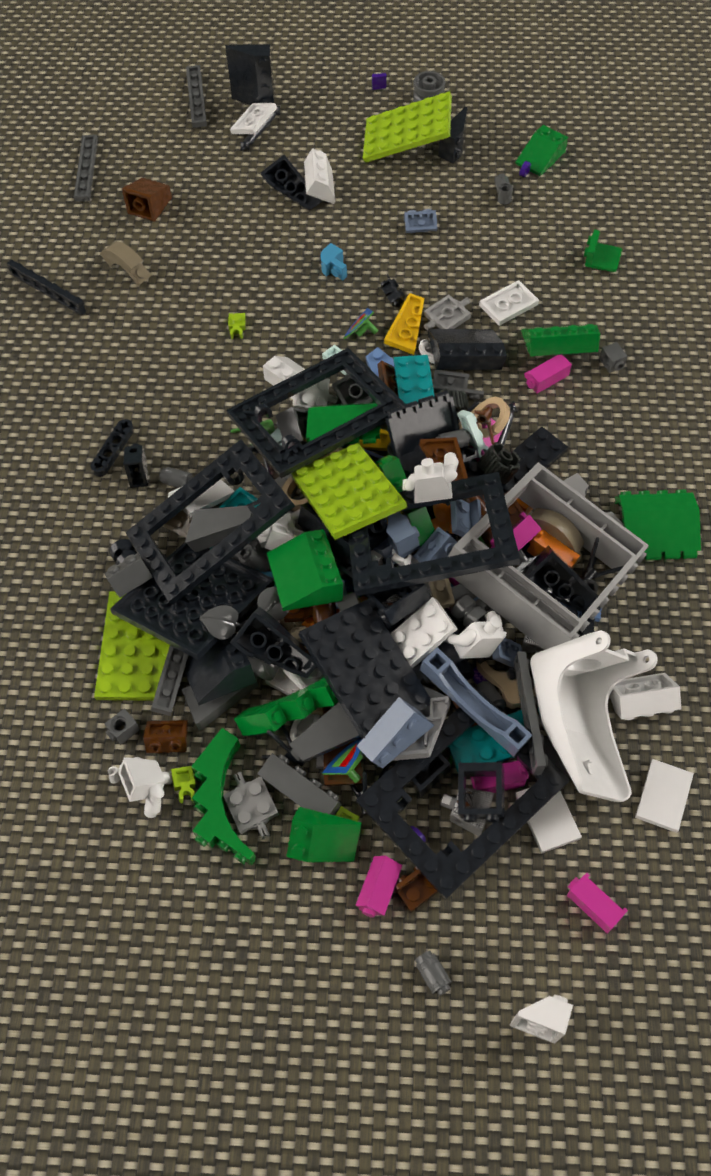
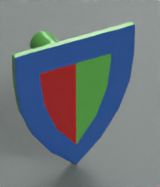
(363, 323)
(346, 762)

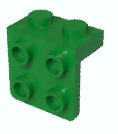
(601, 255)

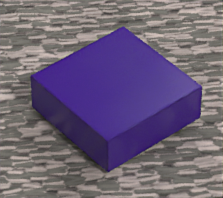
(379, 81)

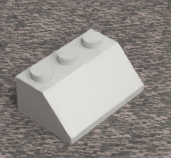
(319, 176)
(280, 369)
(645, 696)
(545, 1018)

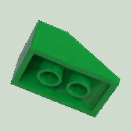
(543, 150)
(322, 837)

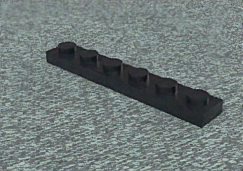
(46, 287)

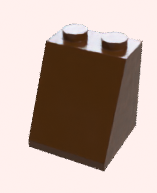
(146, 198)

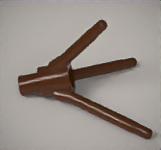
(485, 418)

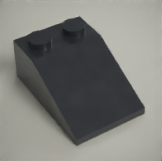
(451, 147)

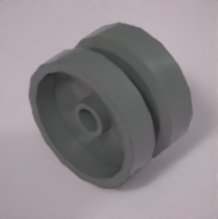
(427, 85)

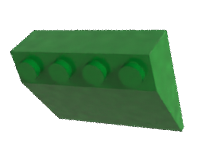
(561, 339)
(305, 571)

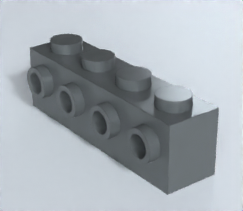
(297, 787)

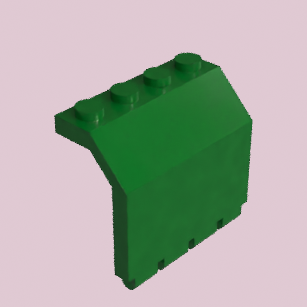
(326, 418)
(663, 522)

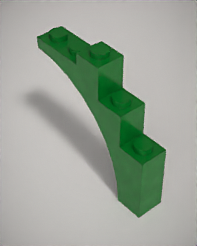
(417, 517)
(291, 707)
(209, 799)

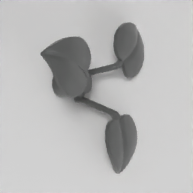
(222, 621)

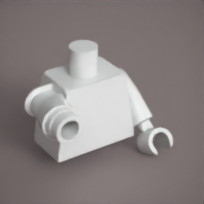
(432, 480)
(479, 638)
(142, 781)

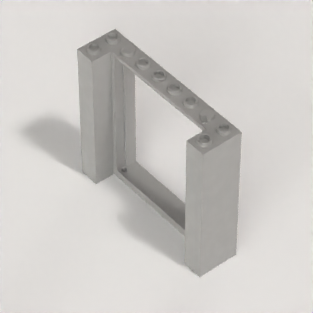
(521, 599)

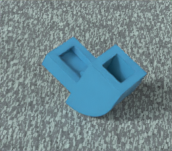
(333, 262)

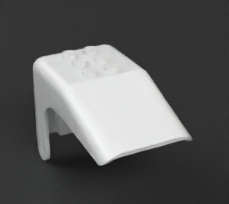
(572, 702)

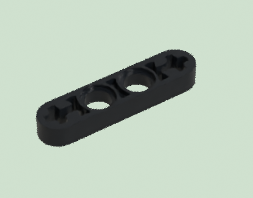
(108, 446)

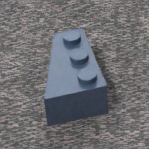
(394, 733)

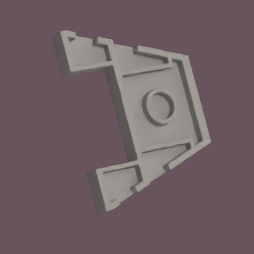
(424, 745)

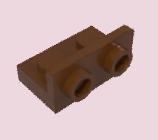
(166, 736)
(414, 889)

